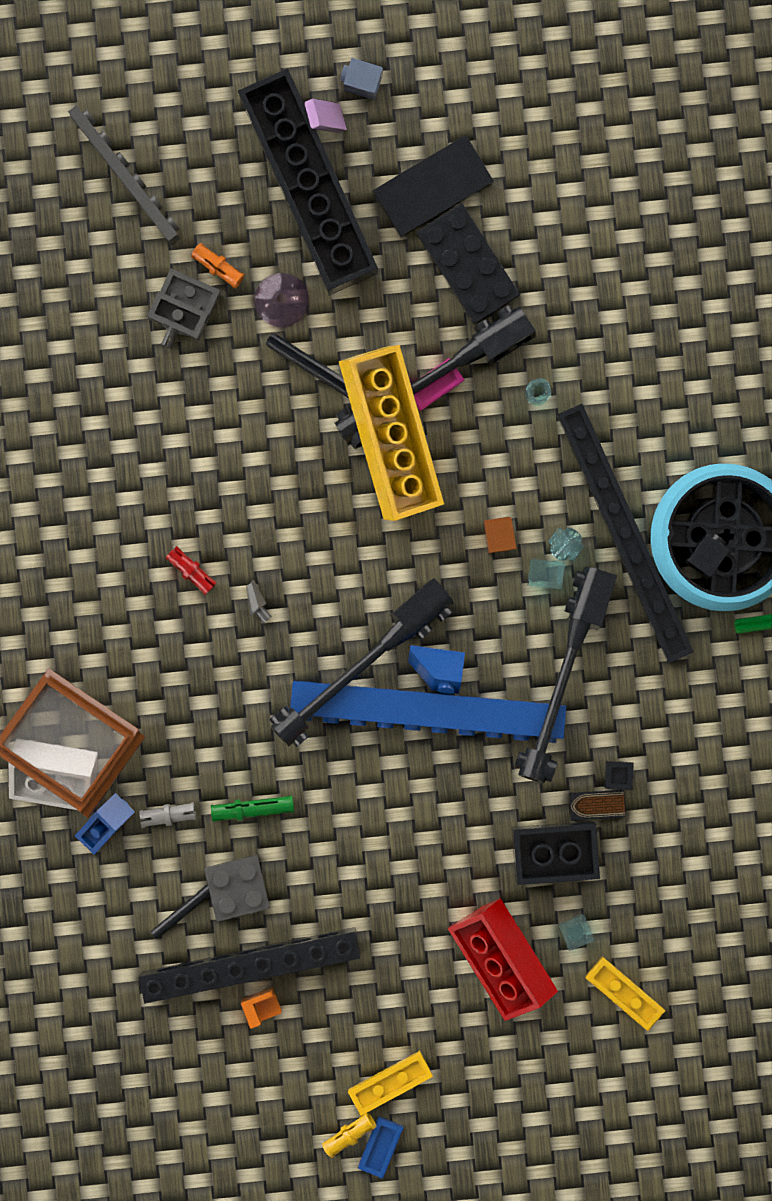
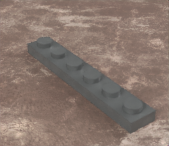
(118, 165)

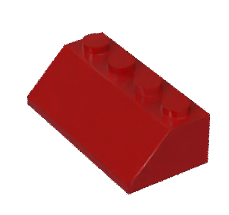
(503, 960)

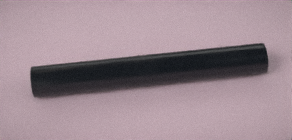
(181, 912)

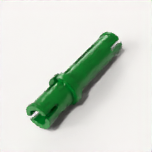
(246, 809)

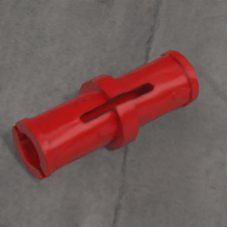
(191, 570)

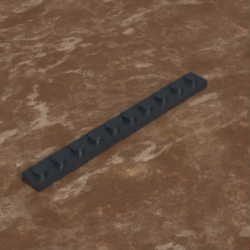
(625, 533)

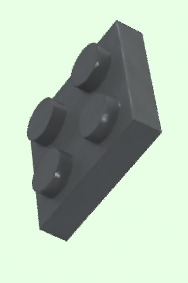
(236, 888)

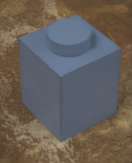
(362, 78)

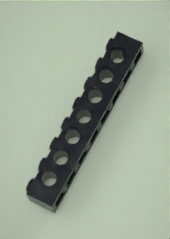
(249, 965)

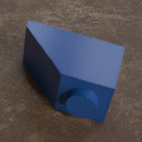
(438, 668)
(104, 823)

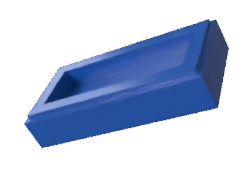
(380, 1147)

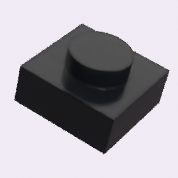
(618, 775)

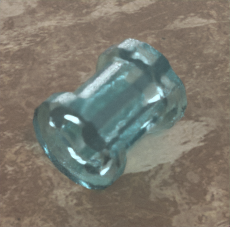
(541, 399)

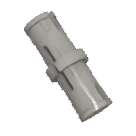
(167, 815)

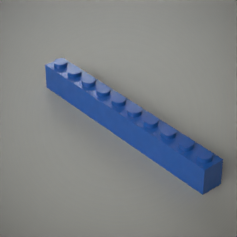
(430, 710)

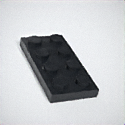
(467, 263)

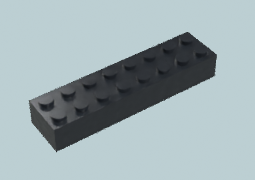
(308, 182)

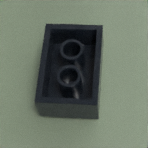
(555, 852)

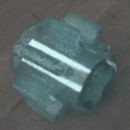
(566, 544)

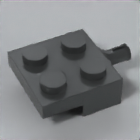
(183, 306)

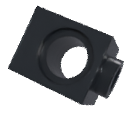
(707, 555)

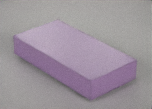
(325, 116)

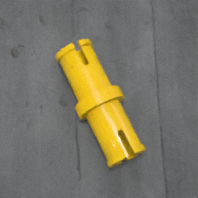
(349, 1135)

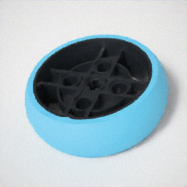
(727, 488)

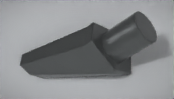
(256, 602)

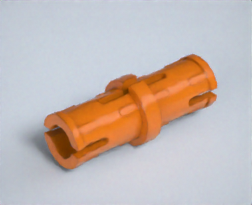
(217, 265)

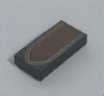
(597, 804)

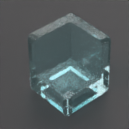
(546, 574)

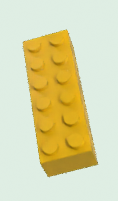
(391, 432)

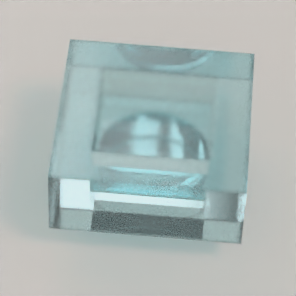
(576, 932)

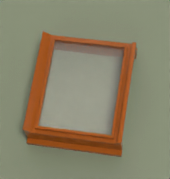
(69, 742)

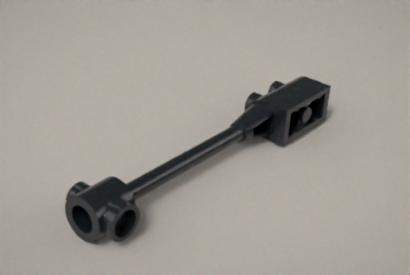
(490, 341)
(585, 612)
(411, 620)

